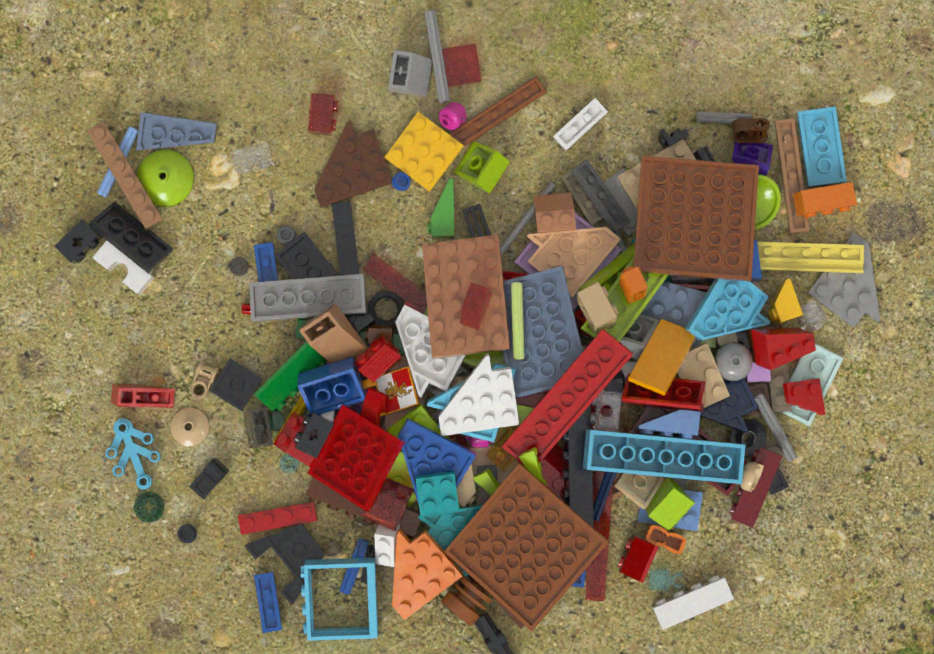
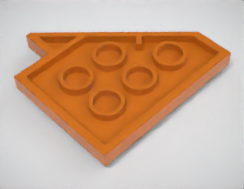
(420, 572)

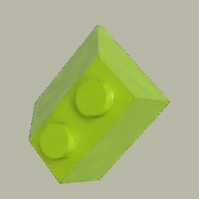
(482, 167)

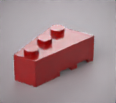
(781, 346)

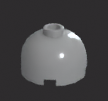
(733, 361)

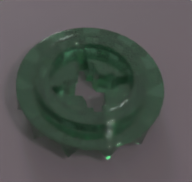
(154, 499)

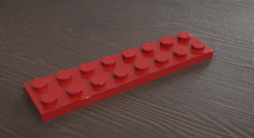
(569, 396)

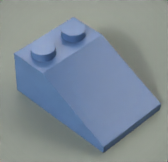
(688, 521)

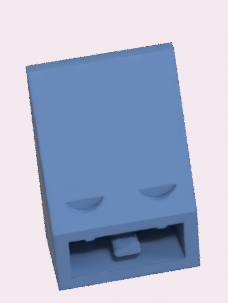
(680, 422)

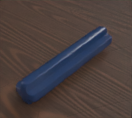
(603, 494)

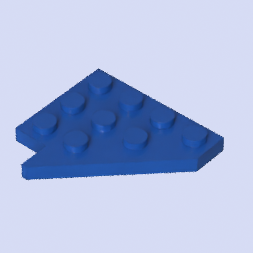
(432, 453)

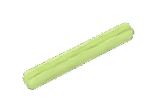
(517, 320)

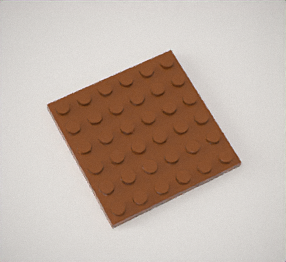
(696, 218)
(526, 546)

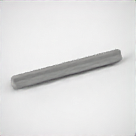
(437, 56)

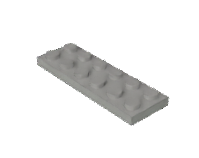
(307, 297)

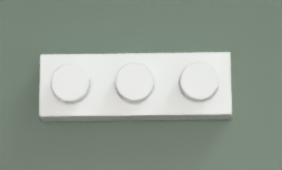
(580, 124)

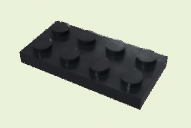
(131, 237)

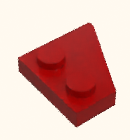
(805, 395)

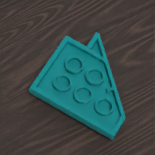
(448, 525)

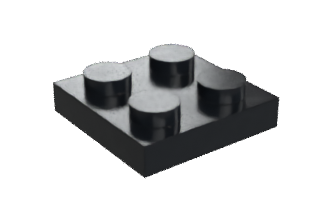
(236, 384)

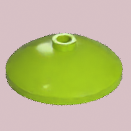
(178, 178)
(767, 201)

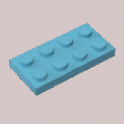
(821, 147)

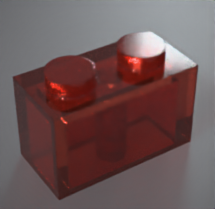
(322, 114)

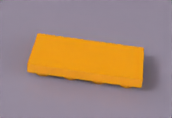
(662, 357)

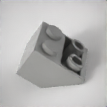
(409, 74)

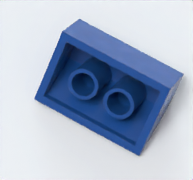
(331, 386)

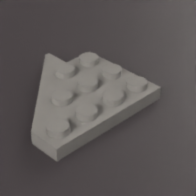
(849, 293)

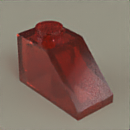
(475, 305)

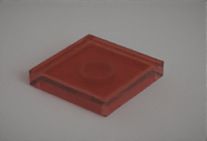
(461, 65)

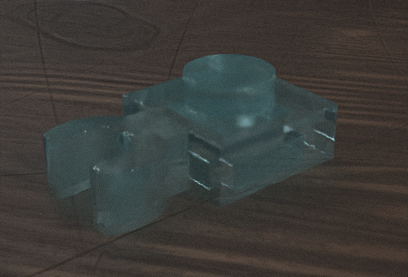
(661, 580)

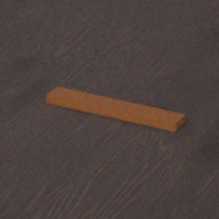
(499, 112)

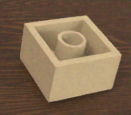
(596, 307)

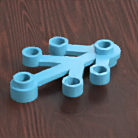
(132, 451)

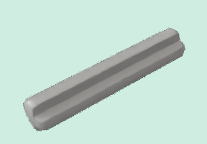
(720, 117)

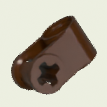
(749, 130)

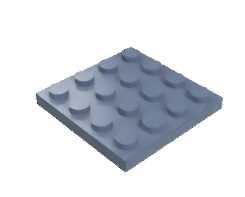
(675, 305)

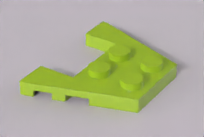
(528, 458)

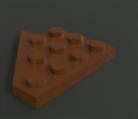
(353, 168)

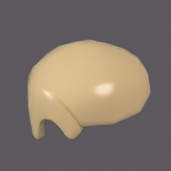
(751, 475)

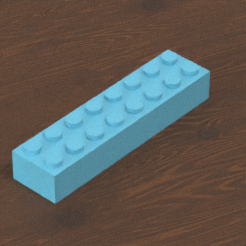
(663, 456)

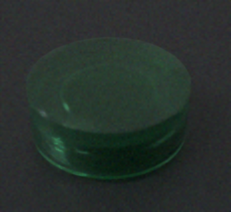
(276, 420)

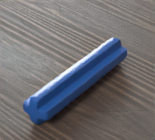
(352, 572)

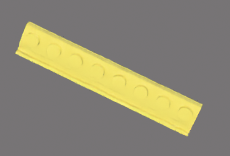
(811, 257)

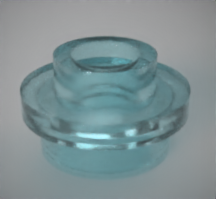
(284, 468)

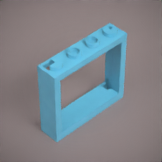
(308, 610)

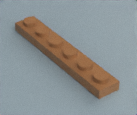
(790, 172)
(124, 175)

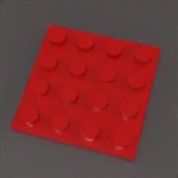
(356, 458)

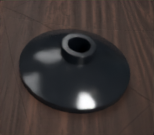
(756, 438)

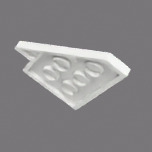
(415, 338)
(481, 402)

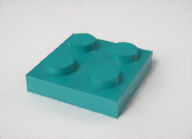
(437, 493)

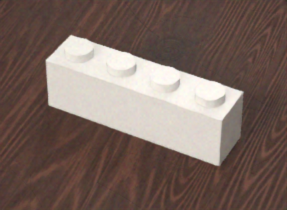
(692, 602)

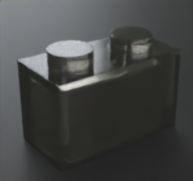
(258, 427)

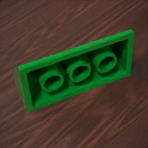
(285, 380)

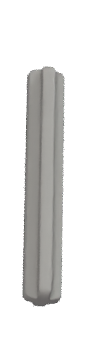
(775, 427)

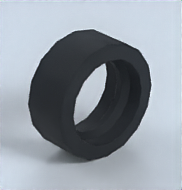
(378, 296)

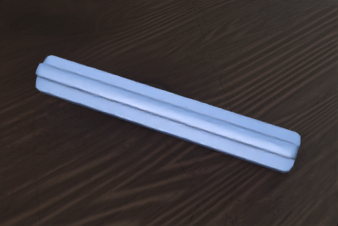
(125, 147)

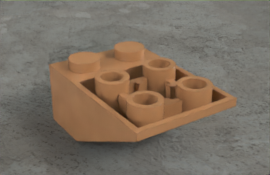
(333, 335)

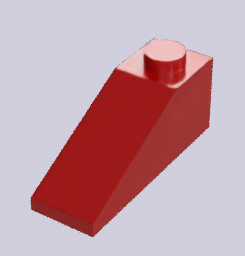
(142, 396)

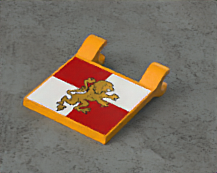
(398, 389)

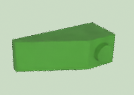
(443, 216)

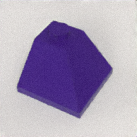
(753, 154)

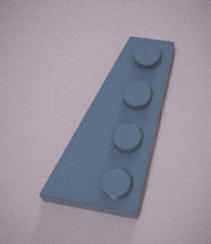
(167, 131)

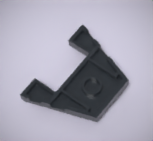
(293, 548)

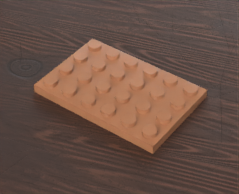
(448, 274)

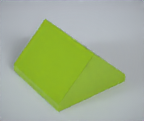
(669, 504)

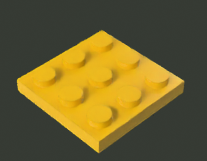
(424, 151)

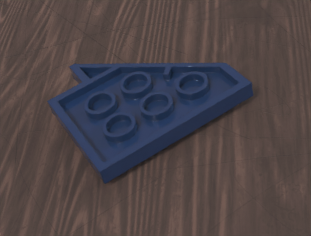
(731, 409)

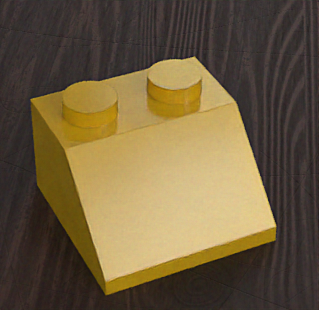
(784, 304)

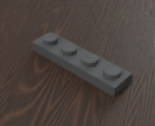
(600, 196)

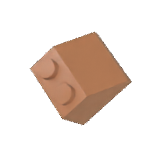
(554, 213)

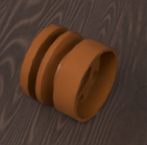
(467, 600)

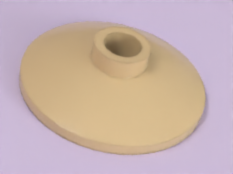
(199, 424)

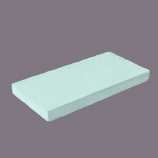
(815, 365)

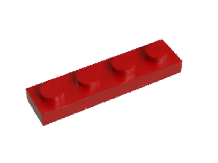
(277, 518)

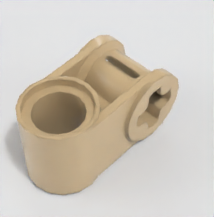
(204, 379)

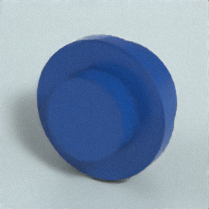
(401, 181)

